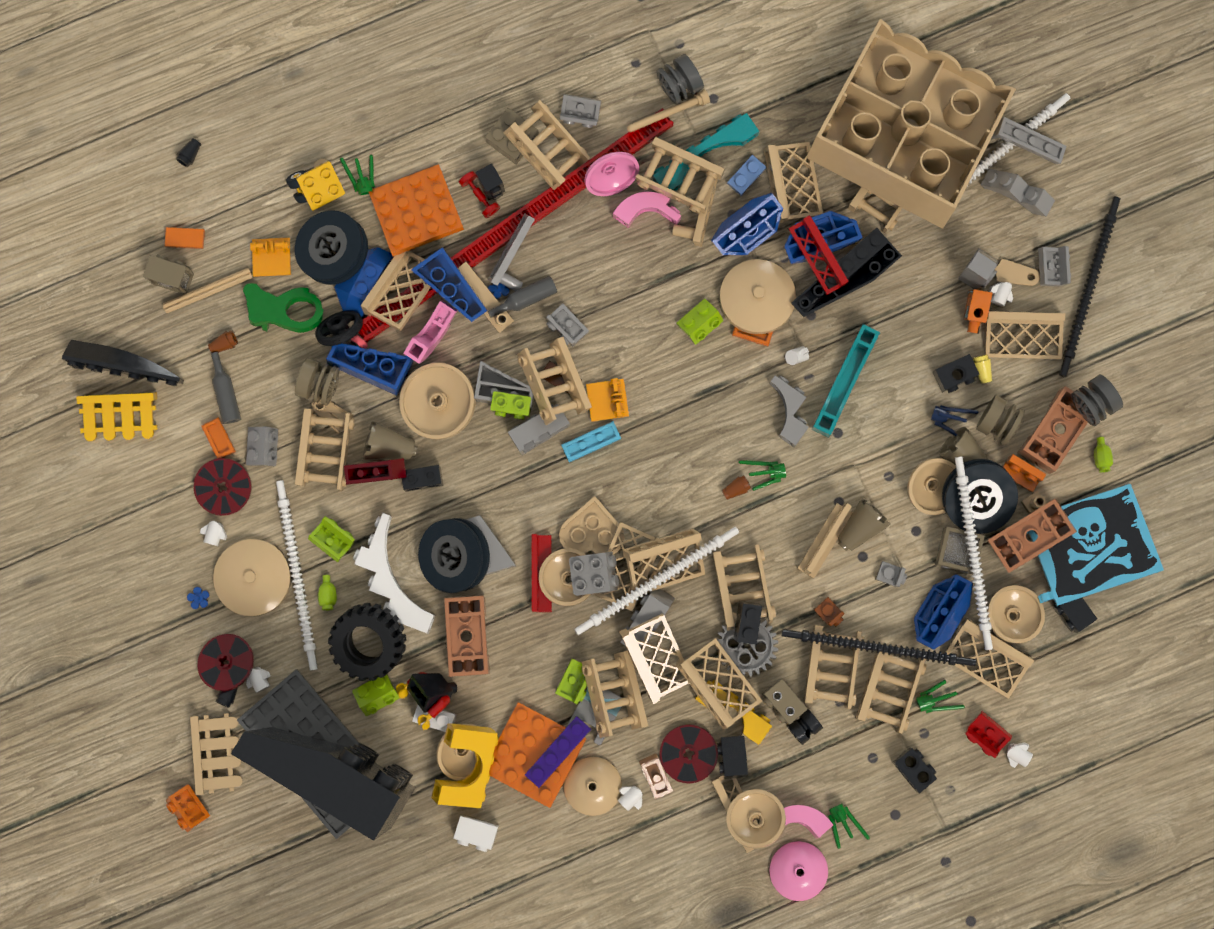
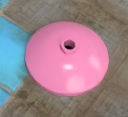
(611, 173)
(791, 858)

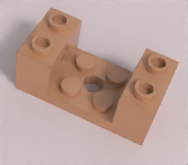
(1045, 446)
(1049, 523)
(471, 656)

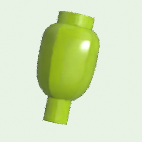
(1103, 456)
(327, 594)

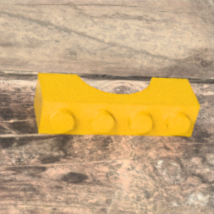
(754, 726)

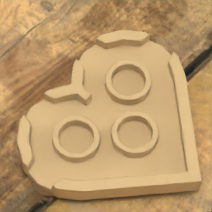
(590, 529)

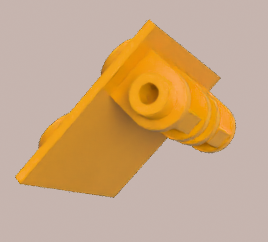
(271, 257)
(607, 400)

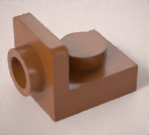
(829, 613)

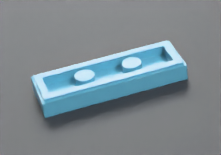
(591, 441)

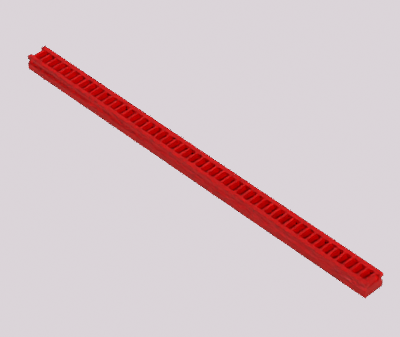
(537, 209)

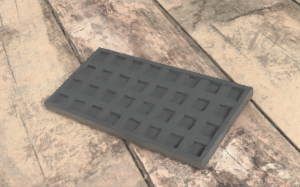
(301, 710)

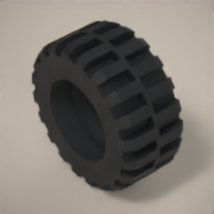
(347, 654)

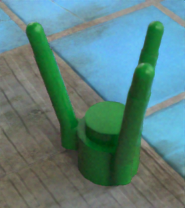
(363, 185)
(776, 472)
(927, 701)
(839, 814)

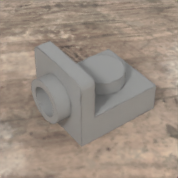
(891, 574)

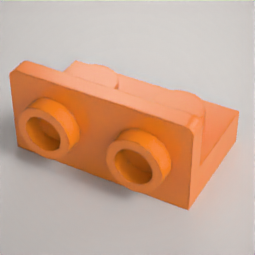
(1023, 472)
(187, 808)

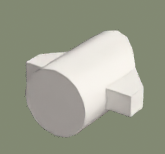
(1001, 293)
(797, 355)
(213, 533)
(258, 679)
(1018, 754)
(631, 797)

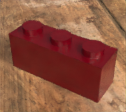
(375, 471)

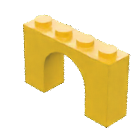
(471, 790)

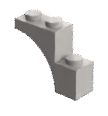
(1015, 188)
(792, 398)

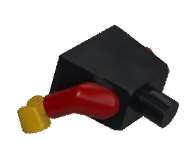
(429, 692)

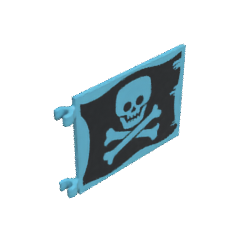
(1105, 551)

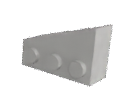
(979, 270)
(493, 380)
(535, 432)
(498, 556)
(653, 605)

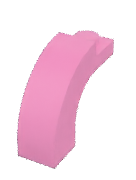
(645, 202)
(429, 337)
(809, 817)

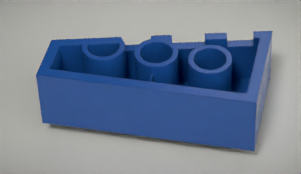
(448, 281)
(372, 366)

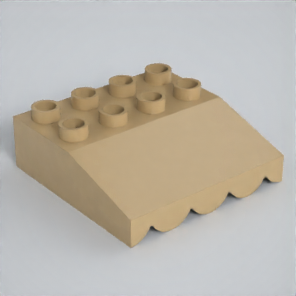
(910, 124)

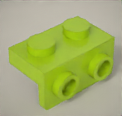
(700, 321)
(511, 404)
(332, 539)
(572, 683)
(375, 695)

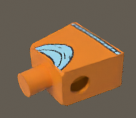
(977, 300)

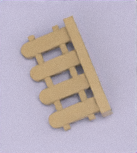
(214, 744)

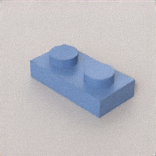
(746, 175)

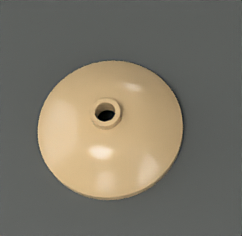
(924, 497)
(554, 575)
(1027, 611)
(455, 763)
(607, 782)
(751, 806)

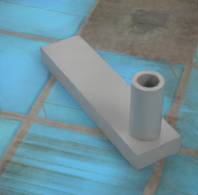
(1029, 140)
(498, 274)

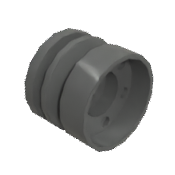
(681, 78)
(1097, 400)

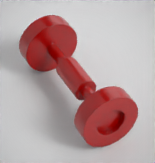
(468, 180)

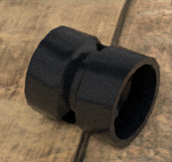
(804, 727)

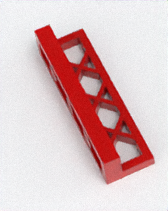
(825, 252)
(540, 551)

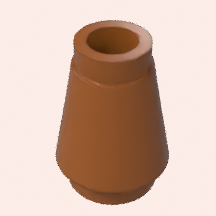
(224, 342)
(736, 487)

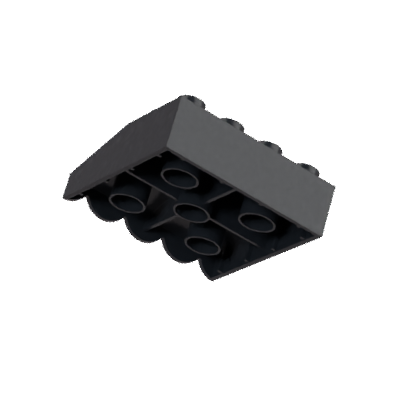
(331, 776)

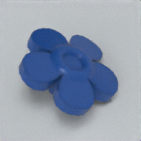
(498, 290)
(198, 598)

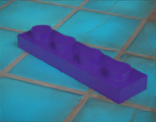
(558, 752)

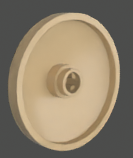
(757, 296)
(437, 401)
(252, 577)

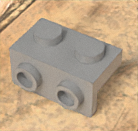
(580, 110)
(1054, 266)
(566, 325)
(262, 446)

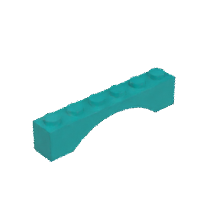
(737, 133)
(845, 381)

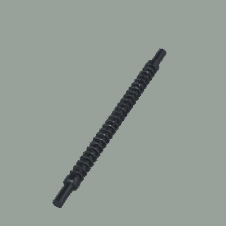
(1110, 219)
(805, 636)

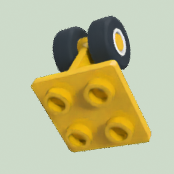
(316, 186)

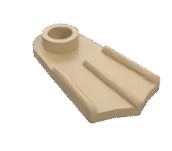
(1015, 273)
(331, 411)

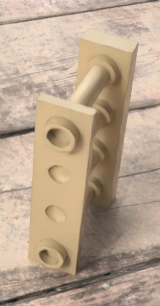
(678, 156)
(535, 157)
(860, 203)
(566, 368)
(305, 456)
(724, 581)
(815, 674)
(630, 688)
(871, 693)

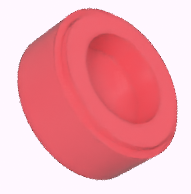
(358, 341)

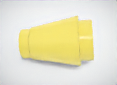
(983, 366)

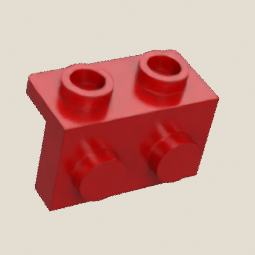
(987, 734)

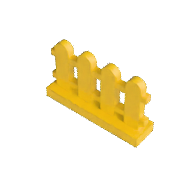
(108, 415)

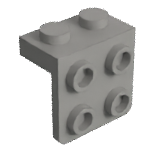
(593, 573)

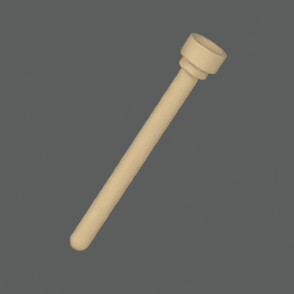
(701, 98)

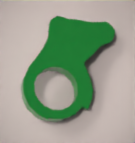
(268, 309)

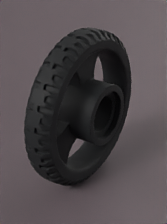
(338, 326)

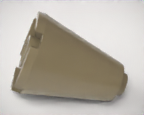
(387, 444)
(962, 445)
(862, 525)

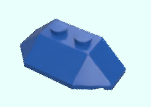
(749, 226)
(836, 230)
(355, 290)
(942, 611)

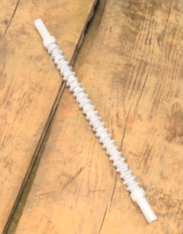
(1050, 110)
(596, 619)
(985, 625)
(309, 646)

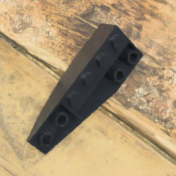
(859, 265)
(117, 361)

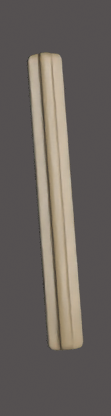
(207, 290)

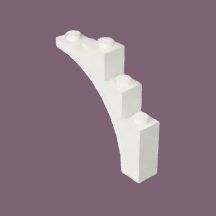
(384, 582)

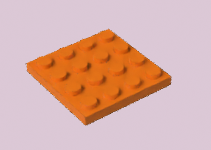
(416, 210)
(521, 745)

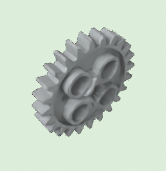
(735, 654)

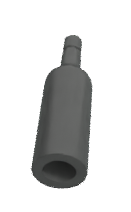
(526, 296)
(224, 393)

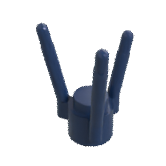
(941, 415)

